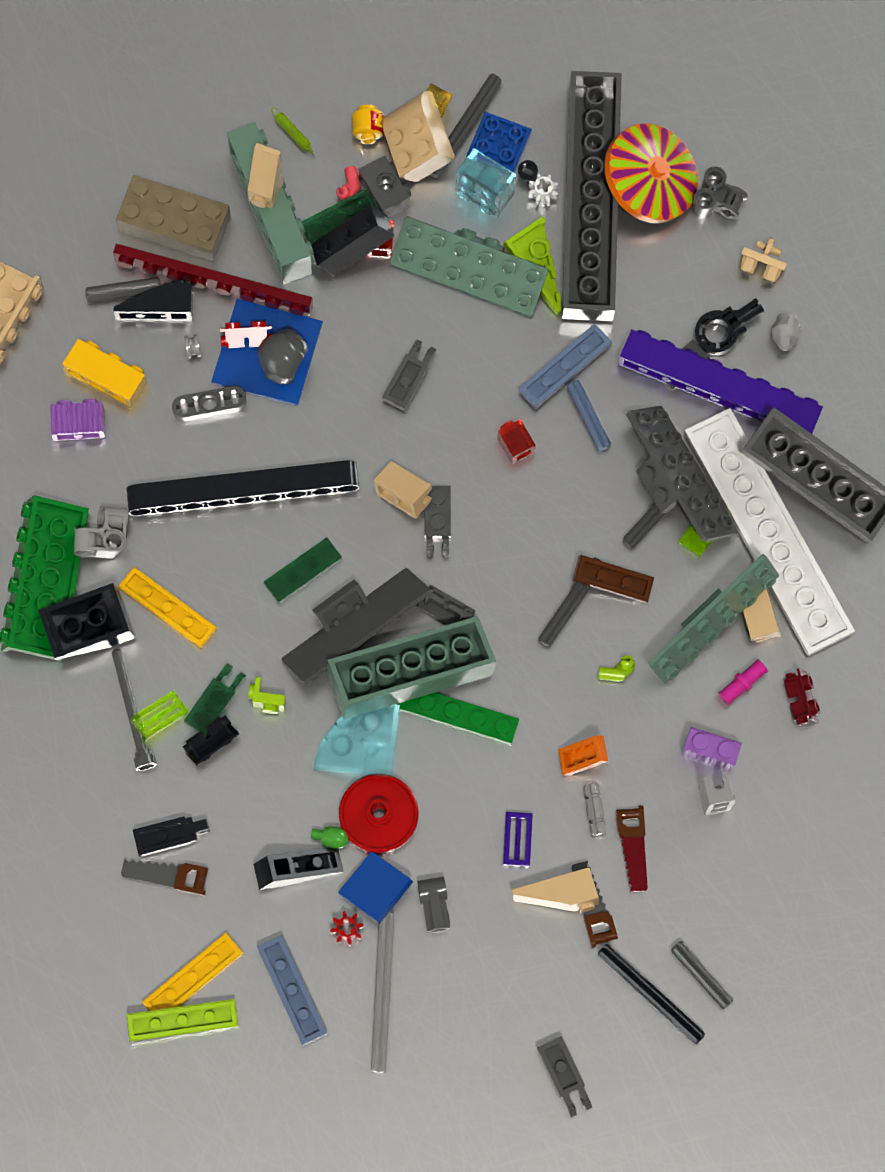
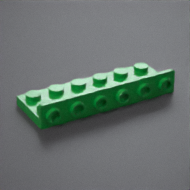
(43, 572)

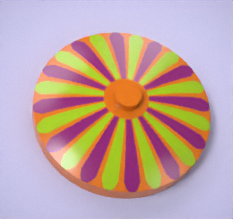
(651, 173)

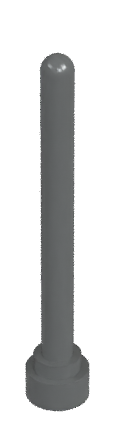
(143, 757)

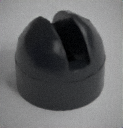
(529, 165)

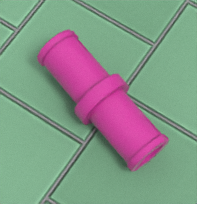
(742, 682)

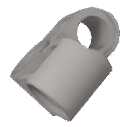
(111, 525)

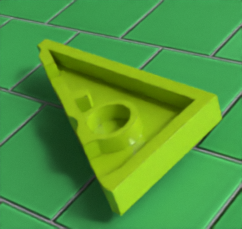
(533, 246)

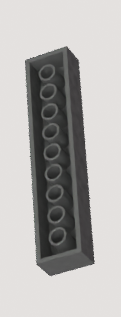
(590, 206)

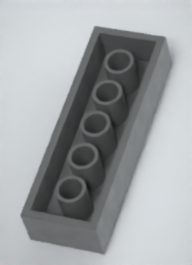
(818, 474)

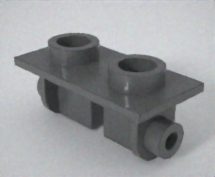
(445, 607)

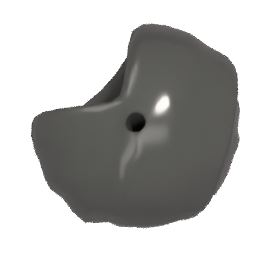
(281, 356)

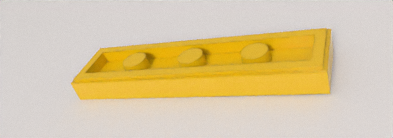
(167, 608)
(195, 975)

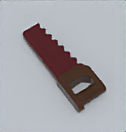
(634, 847)

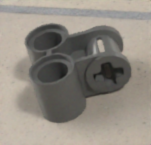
(718, 196)

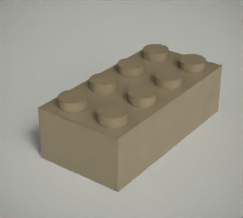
(173, 218)

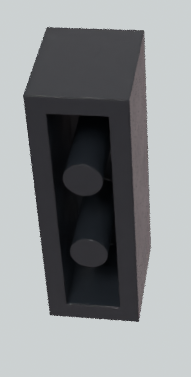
(352, 240)

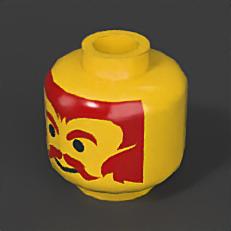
(367, 124)

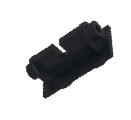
(201, 748)

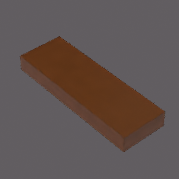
(613, 579)

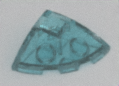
(361, 744)

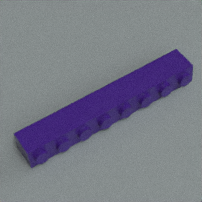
(713, 381)

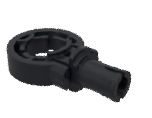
(725, 317)

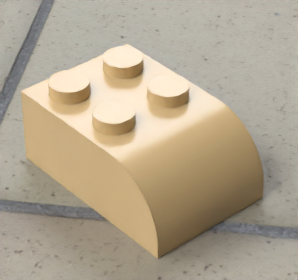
(417, 138)

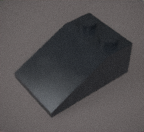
(87, 622)

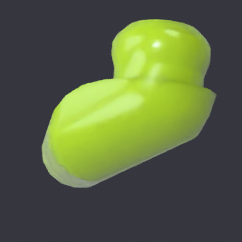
(619, 672)

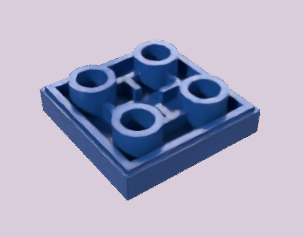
(501, 140)
(375, 887)

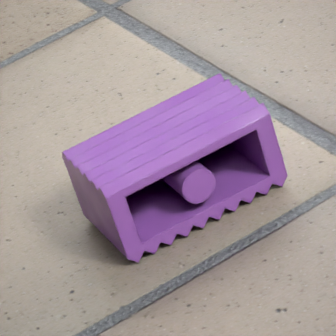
(77, 420)
(711, 749)

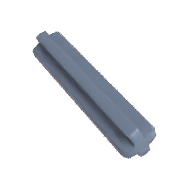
(589, 415)

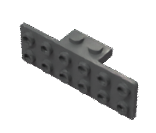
(675, 476)
(351, 619)

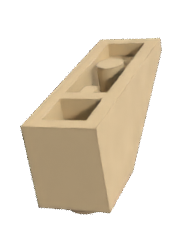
(265, 176)
(566, 892)

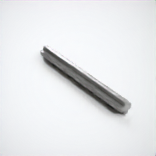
(382, 994)

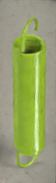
(292, 131)

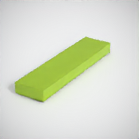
(181, 1020)

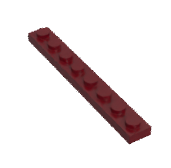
(221, 282)

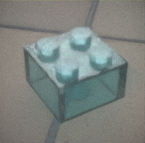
(485, 183)

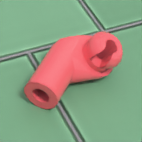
(352, 185)

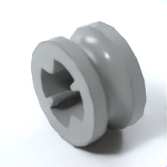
(192, 346)

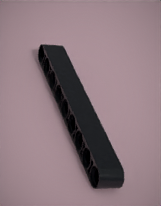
(242, 487)

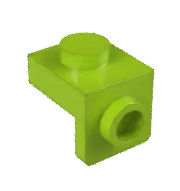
(268, 702)

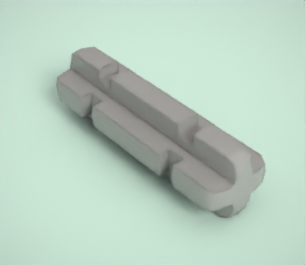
(595, 809)

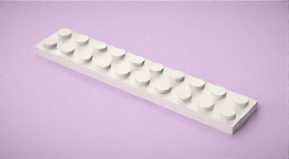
(769, 531)

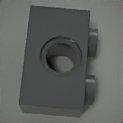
(380, 173)

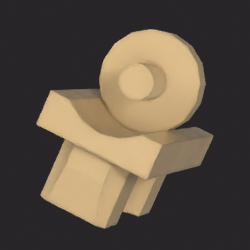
(774, 266)

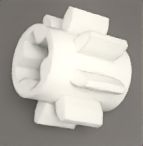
(539, 195)

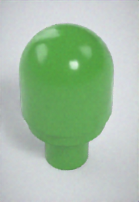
(331, 837)

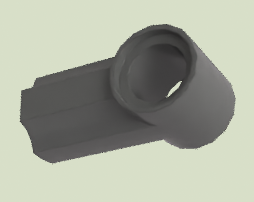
(434, 897)

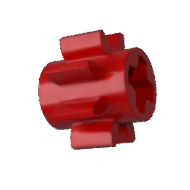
(352, 923)

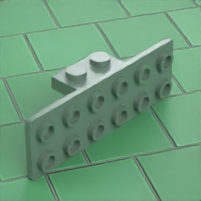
(469, 264)
(712, 617)

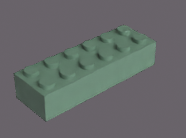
(278, 225)
(410, 667)

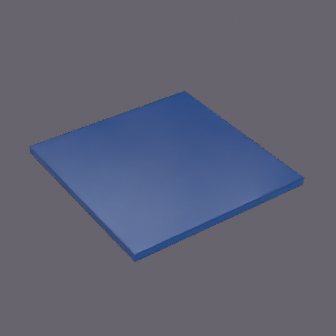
(241, 365)

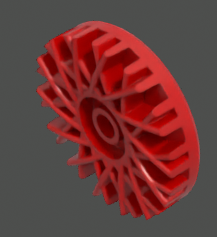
(382, 794)

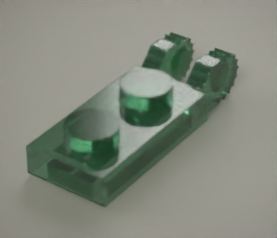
(213, 700)

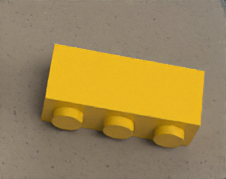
(105, 372)

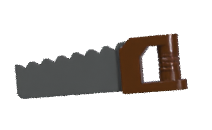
(167, 876)
(597, 916)

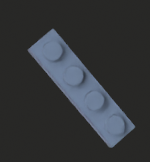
(565, 366)
(292, 990)

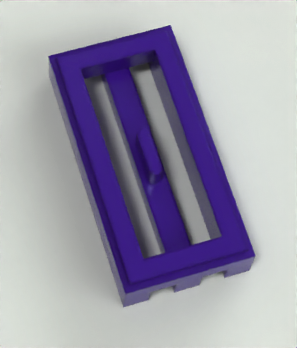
(516, 862)

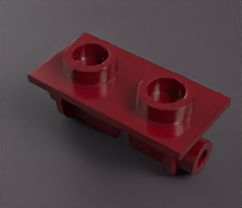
(800, 687)

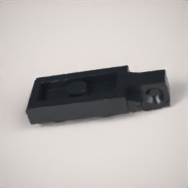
(168, 835)

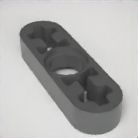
(201, 396)

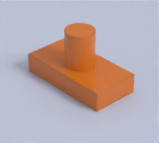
(583, 755)

